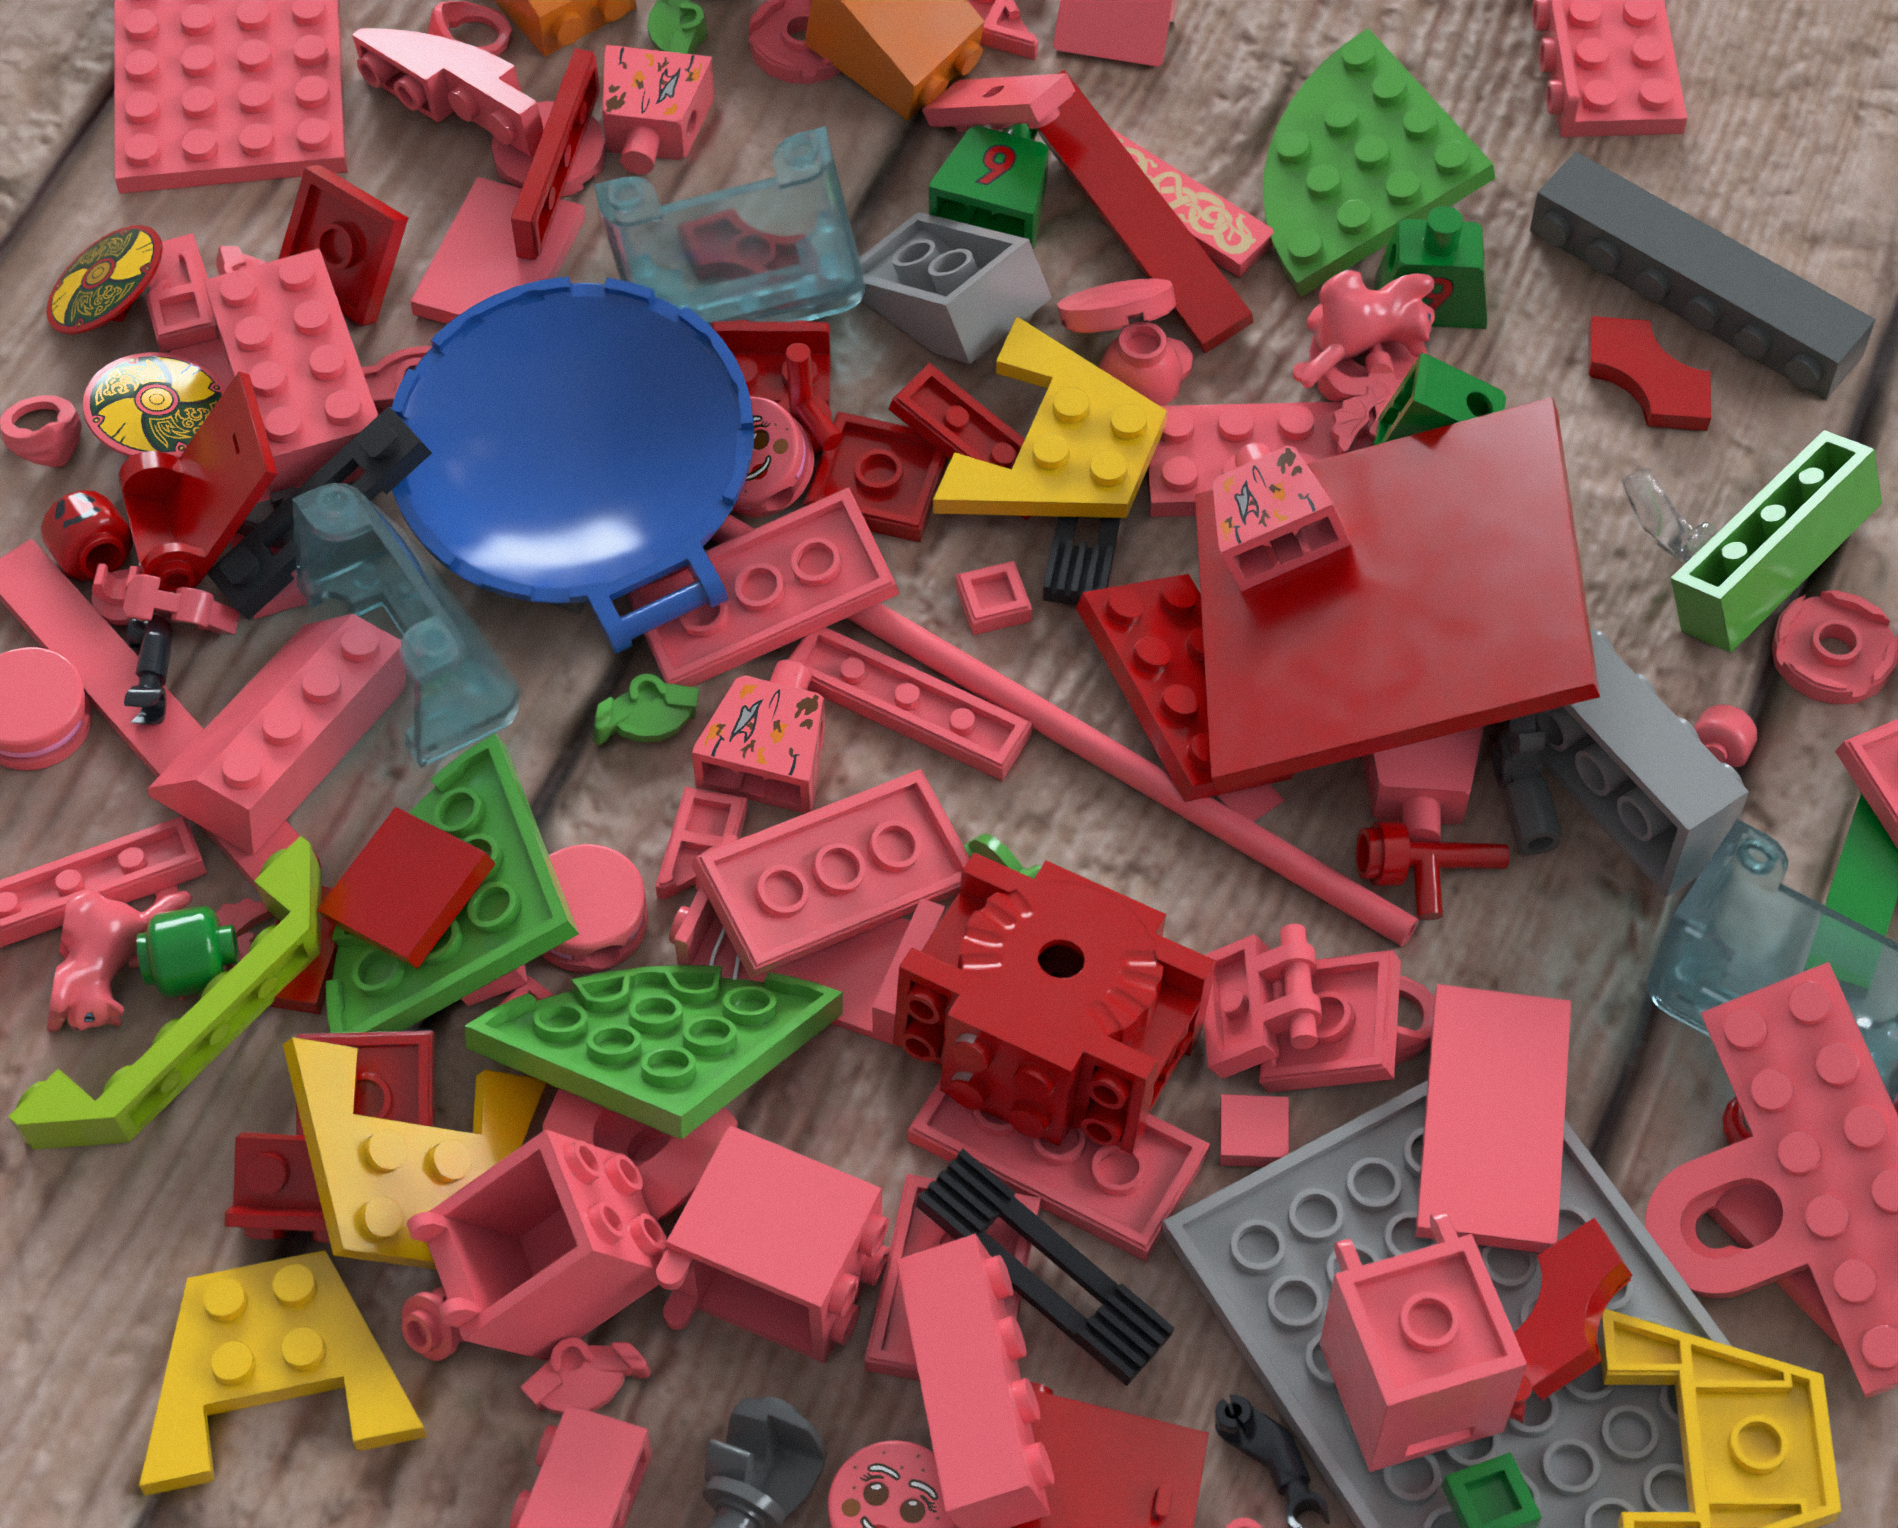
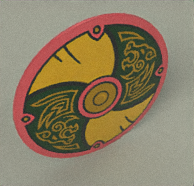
(150, 402)

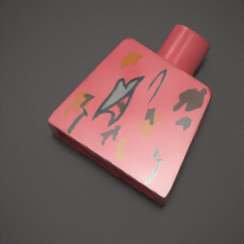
(654, 104)
(1273, 515)
(765, 740)

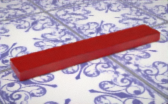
(1144, 221)

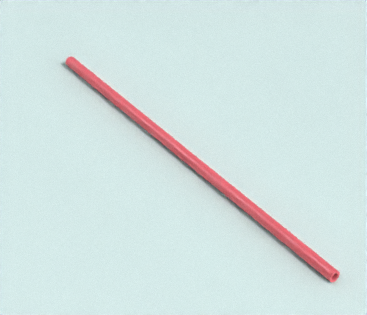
(1127, 766)

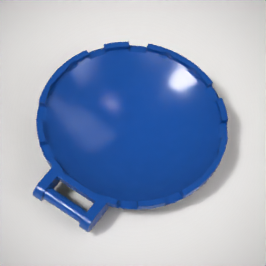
(577, 448)

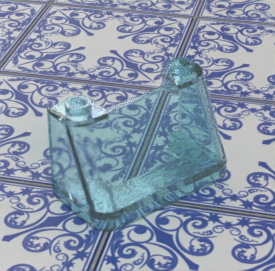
(744, 251)
(369, 561)
(1750, 931)

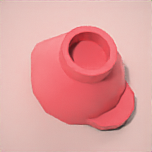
(1148, 361)

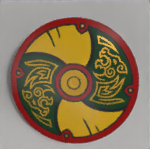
(104, 280)

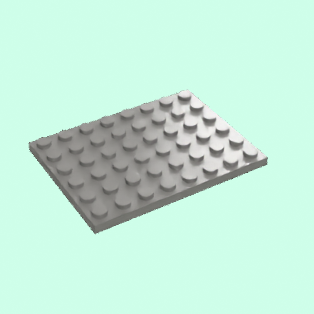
(1268, 1274)

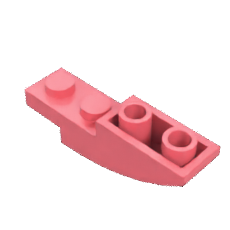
(450, 77)

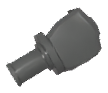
(764, 1466)

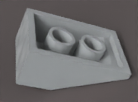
(953, 284)

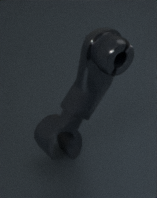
(154, 642)
(1275, 1449)

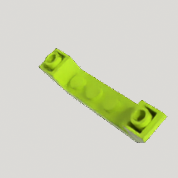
(64, 1115)

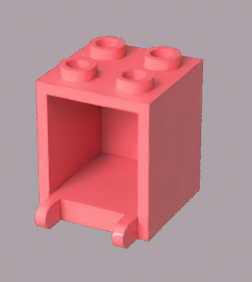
(543, 1245)
(775, 1246)
(1420, 1348)

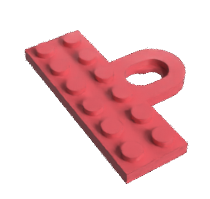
(1821, 1147)

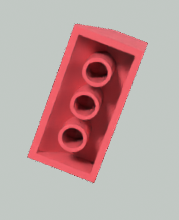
(285, 730)

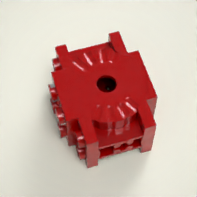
(1052, 1003)

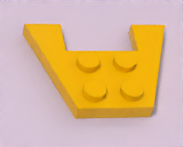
(1081, 450)
(385, 1171)
(262, 1340)
(1747, 1424)

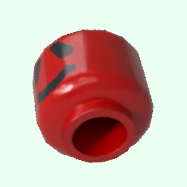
(86, 532)

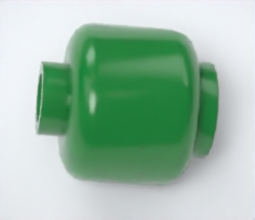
(185, 950)

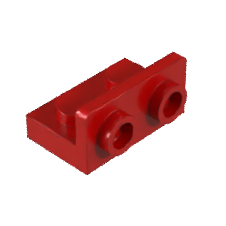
(762, 354)
(274, 1188)

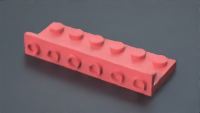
(1609, 67)

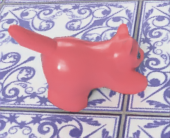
(1358, 318)
(96, 945)

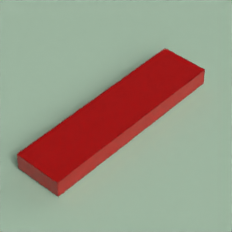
(555, 154)

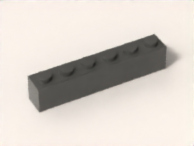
(1701, 275)

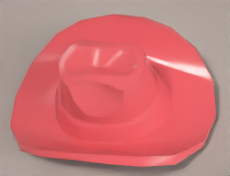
(666, 1163)

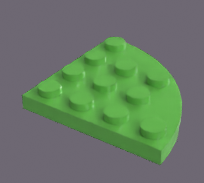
(1357, 158)
(501, 927)
(657, 1038)

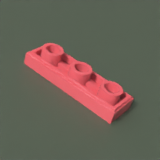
(1000, 102)

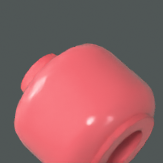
(1727, 733)

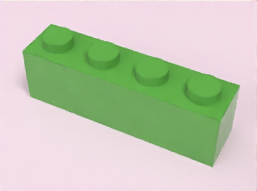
(1777, 541)

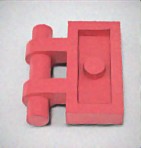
(1241, 1010)

